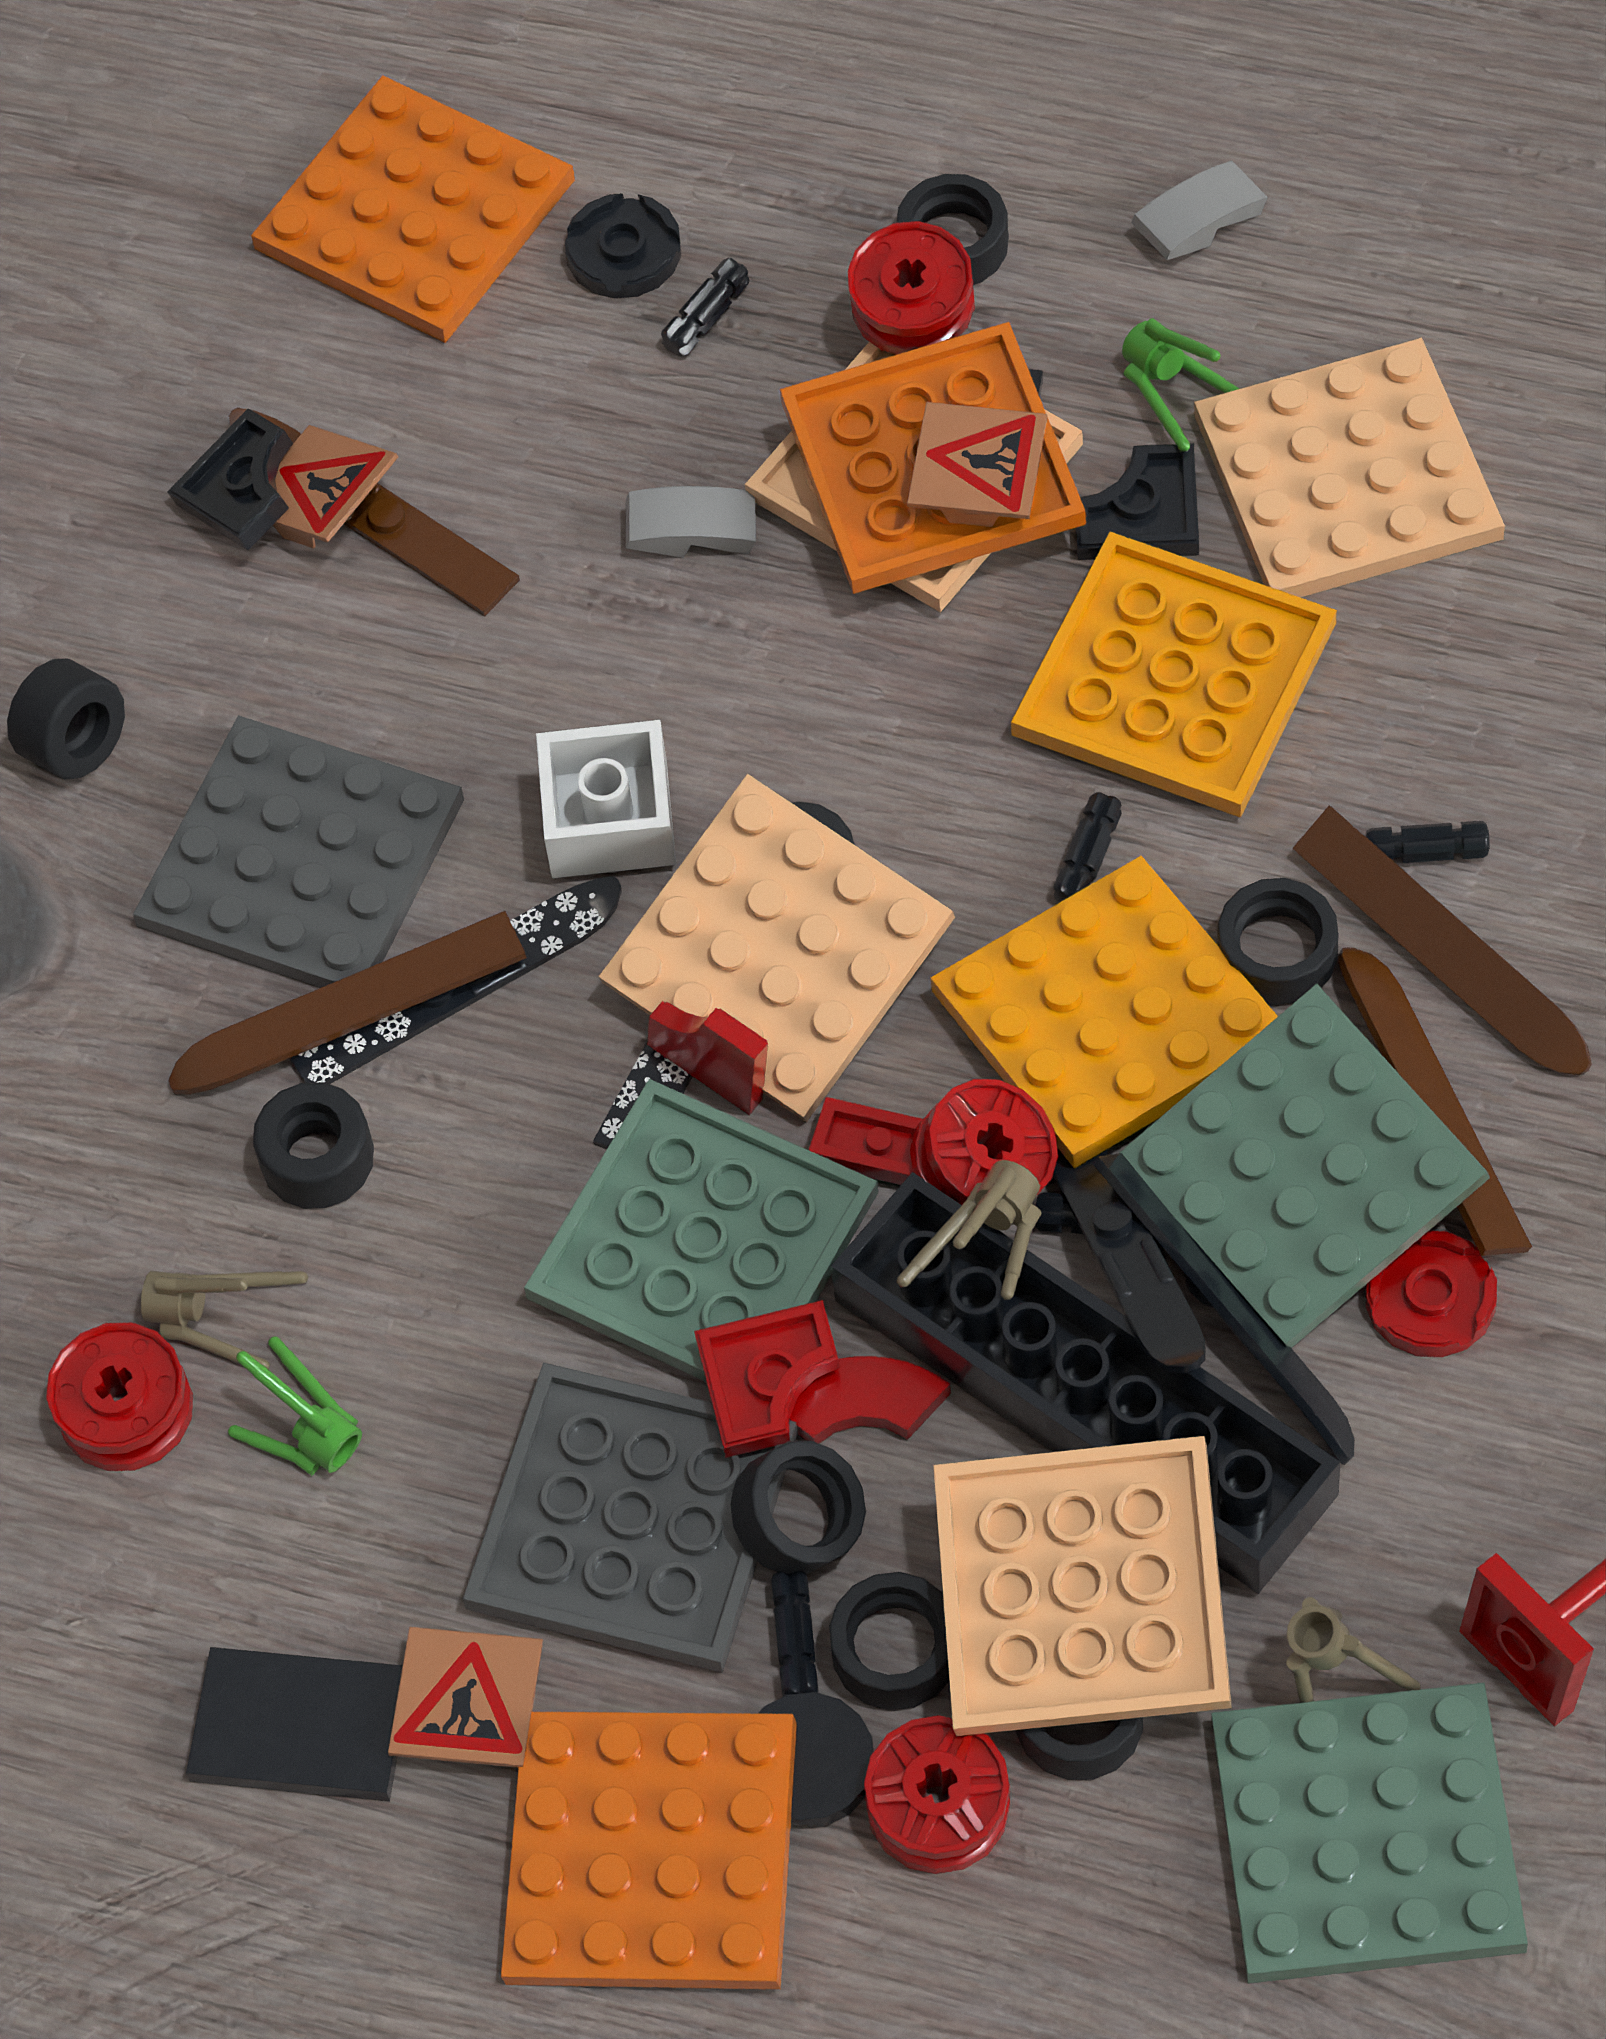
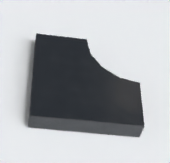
(235, 480)
(1148, 504)

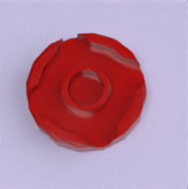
(1434, 1297)

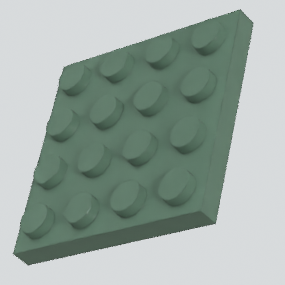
(1304, 1165)
(696, 1228)
(1367, 1833)

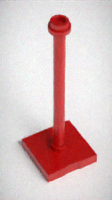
(1529, 1636)

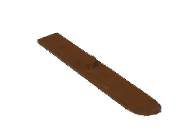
(424, 544)
(1444, 944)
(347, 1005)
(1408, 1051)

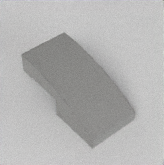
(1193, 210)
(682, 516)

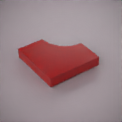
(714, 1051)
(760, 1369)

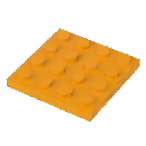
(1174, 674)
(1104, 1008)

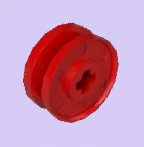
(910, 287)
(977, 1128)
(114, 1362)
(909, 1822)

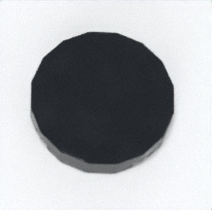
(622, 246)
(829, 1757)

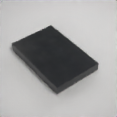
(296, 1724)

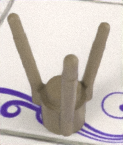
(999, 1202)
(180, 1297)
(1325, 1642)

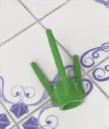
(1157, 354)
(324, 1434)

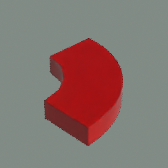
(869, 1394)

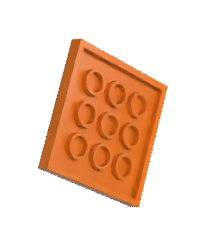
(413, 208)
(862, 444)
(651, 1851)

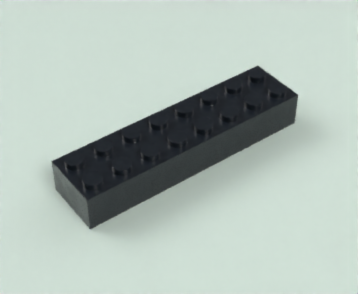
(1077, 1374)

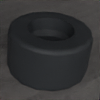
(65, 718)
(304, 1111)

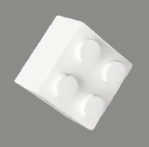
(605, 799)

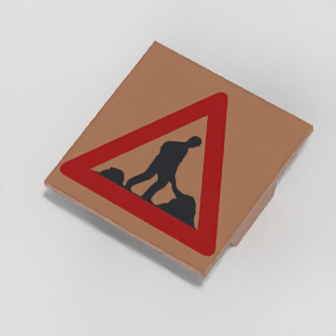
(977, 462)
(324, 483)
(465, 1697)

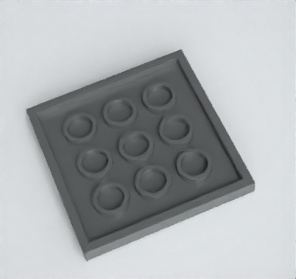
(298, 855)
(619, 1522)

